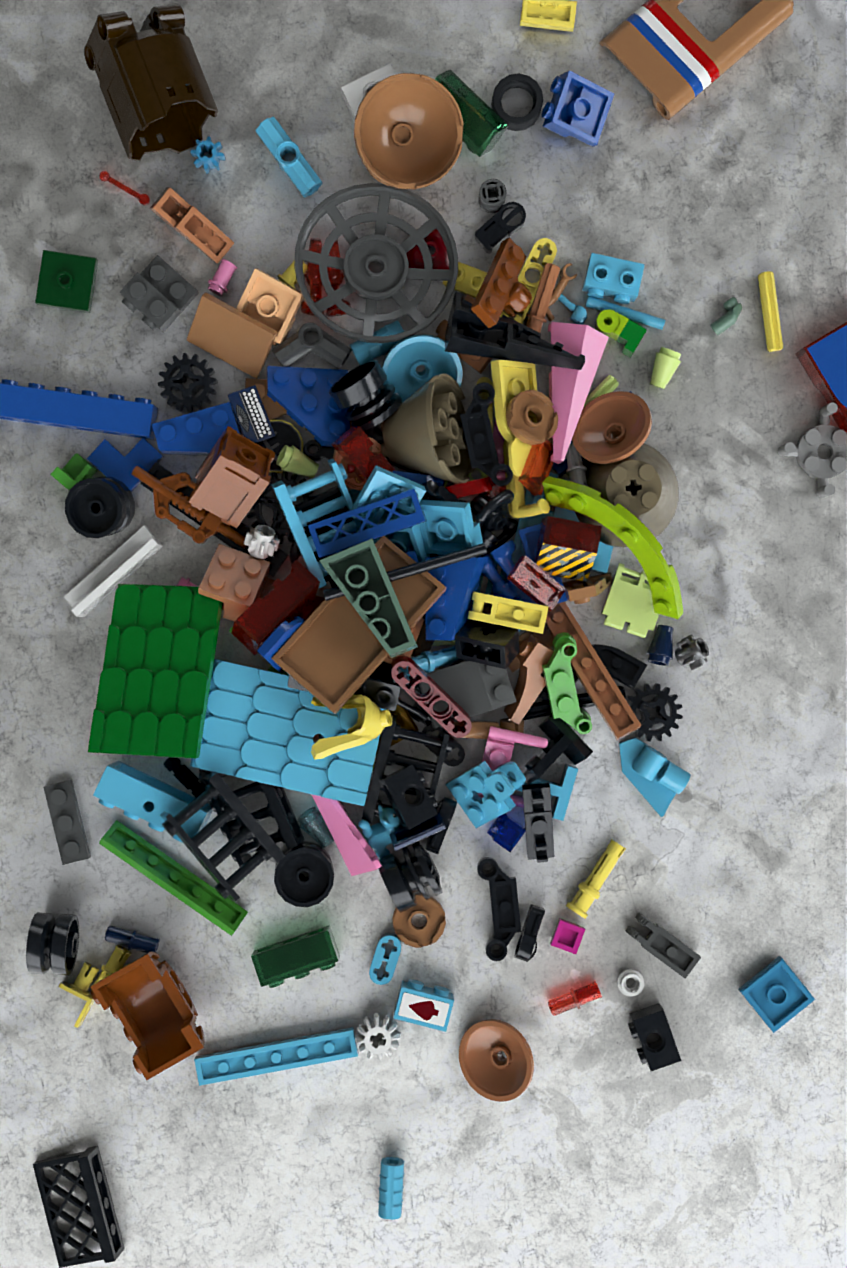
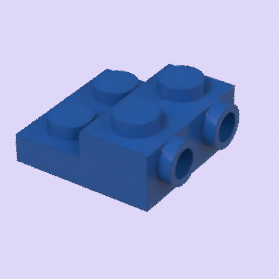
(577, 108)

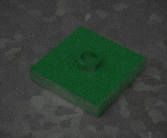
(66, 281)

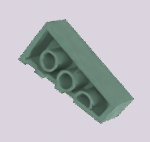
(369, 590)

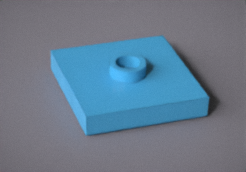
(776, 994)

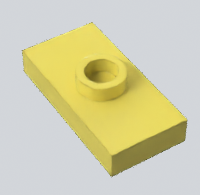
(549, 14)

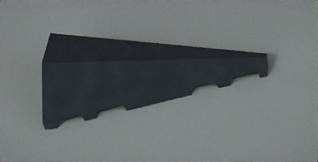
(504, 341)

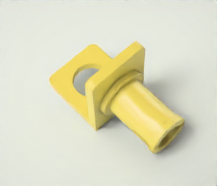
(80, 989)

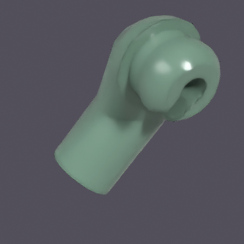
(727, 320)

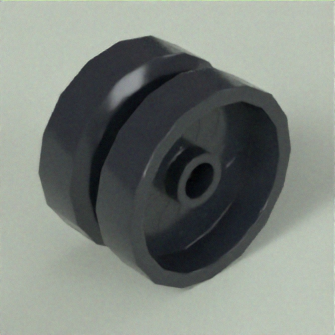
(99, 507)
(297, 888)
(52, 944)

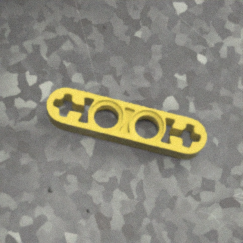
(532, 287)

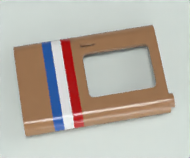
(676, 58)

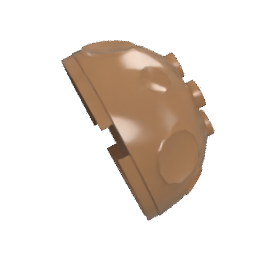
(408, 131)

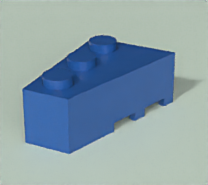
(196, 431)
(452, 607)

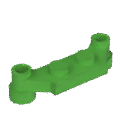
(561, 685)

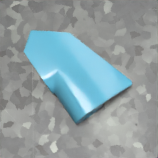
(652, 773)

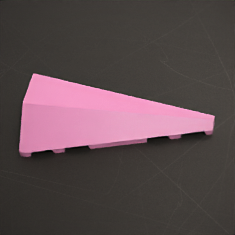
(571, 386)
(352, 845)

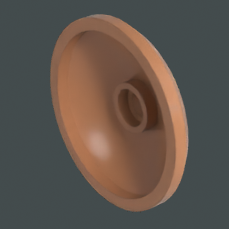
(612, 427)
(487, 1068)

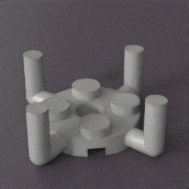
(807, 448)

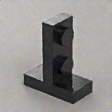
(561, 741)

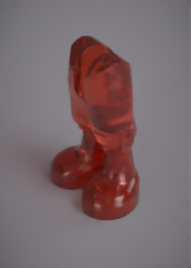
(313, 279)

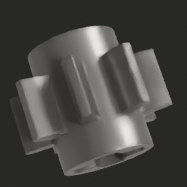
(691, 652)

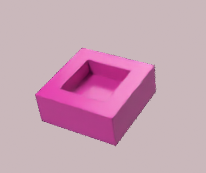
(567, 936)

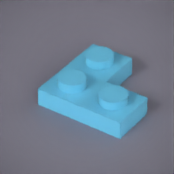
(382, 485)

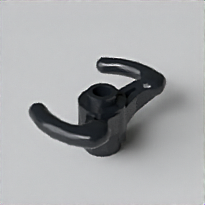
(494, 514)

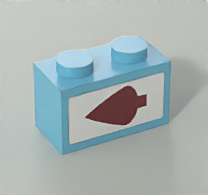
(424, 1005)

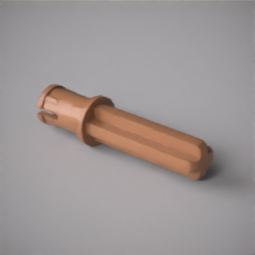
(543, 296)

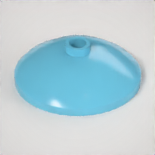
(414, 351)

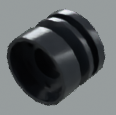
(366, 395)
(409, 876)

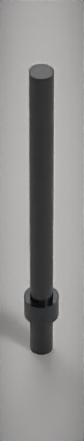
(421, 567)

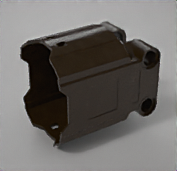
(150, 80)

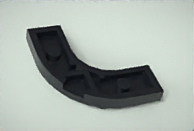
(619, 665)

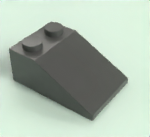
(473, 687)

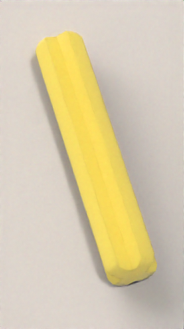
(770, 311)

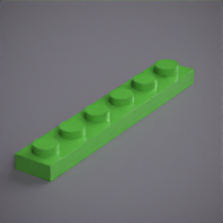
(173, 877)

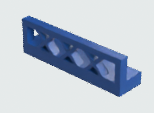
(375, 532)

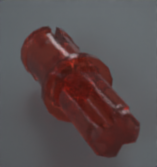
(574, 999)

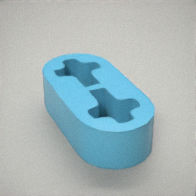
(379, 957)

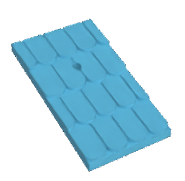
(267, 731)

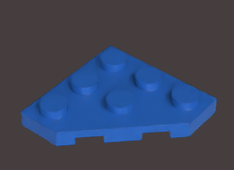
(308, 401)

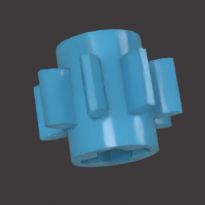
(208, 163)

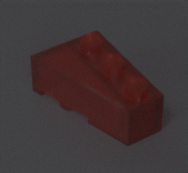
(288, 599)

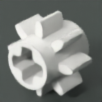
(261, 541)

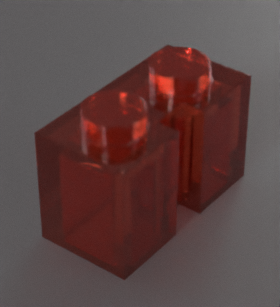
(355, 450)

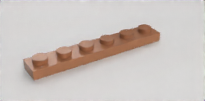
(594, 674)

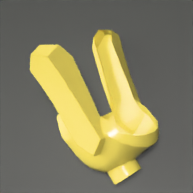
(368, 727)

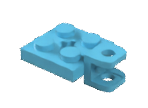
(494, 785)

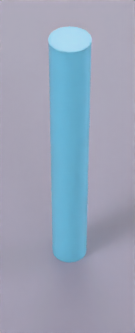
(631, 314)

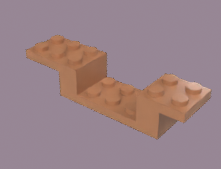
(241, 579)

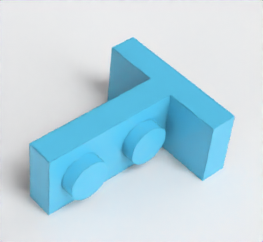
(561, 791)

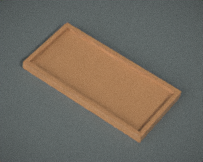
(336, 647)

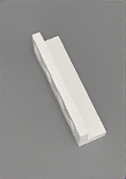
(113, 571)

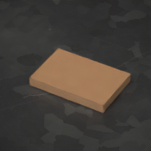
(231, 335)

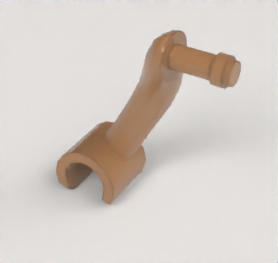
(559, 289)

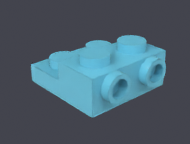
(448, 527)

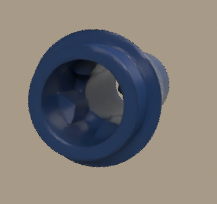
(661, 647)

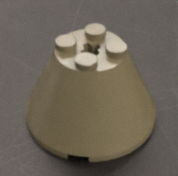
(429, 433)
(652, 486)

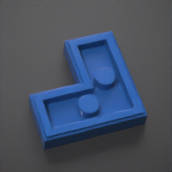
(114, 464)

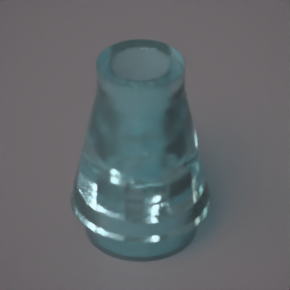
(315, 826)

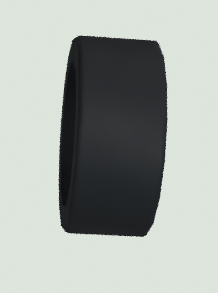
(518, 81)

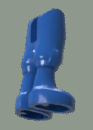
(500, 587)

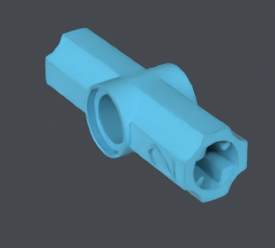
(280, 144)

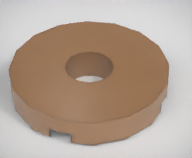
(522, 426)
(424, 935)

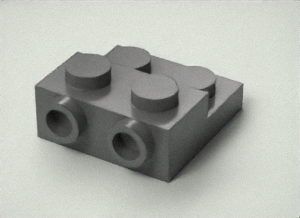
(158, 294)

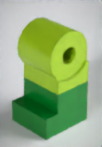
(620, 329)

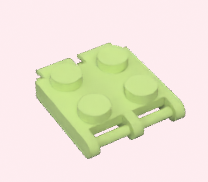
(630, 602)

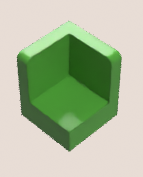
(74, 471)

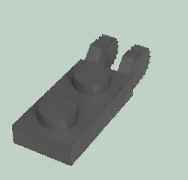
(665, 947)

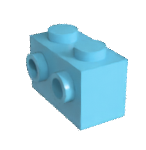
(612, 278)

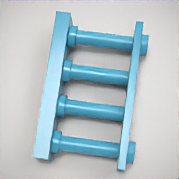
(298, 520)

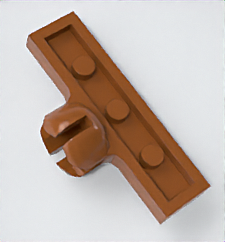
(501, 286)

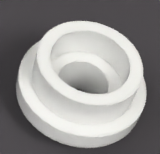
(634, 989)

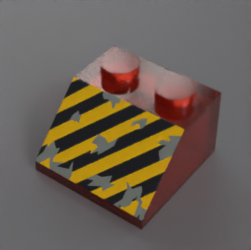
(567, 548)

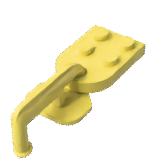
(509, 380)

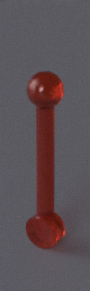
(143, 198)

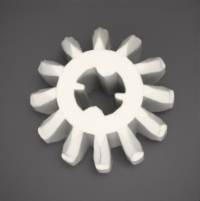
(372, 1029)

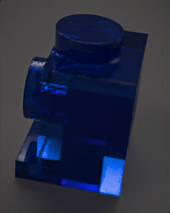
(506, 831)

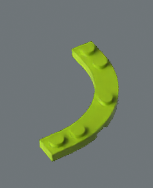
(637, 537)

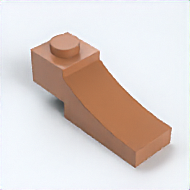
(192, 224)
(531, 679)

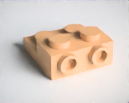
(270, 303)

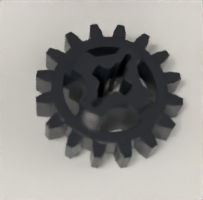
(175, 383)
(659, 701)

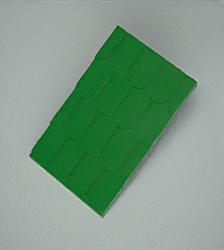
(156, 672)

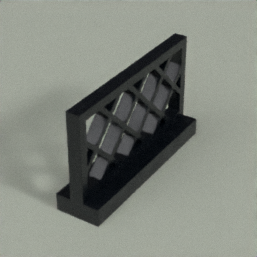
(100, 1208)

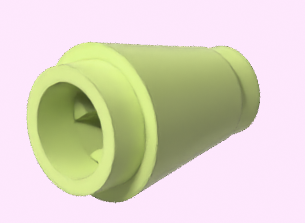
(664, 367)
(296, 462)

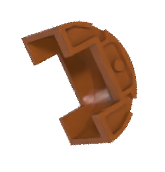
(153, 1012)

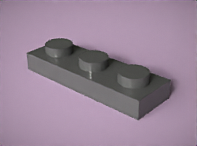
(67, 822)

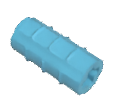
(368, 351)
(391, 1188)

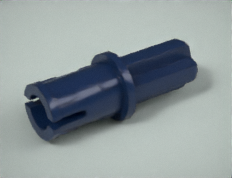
(131, 939)

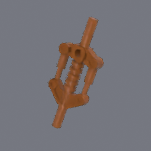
(166, 491)

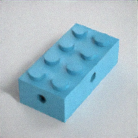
(147, 798)

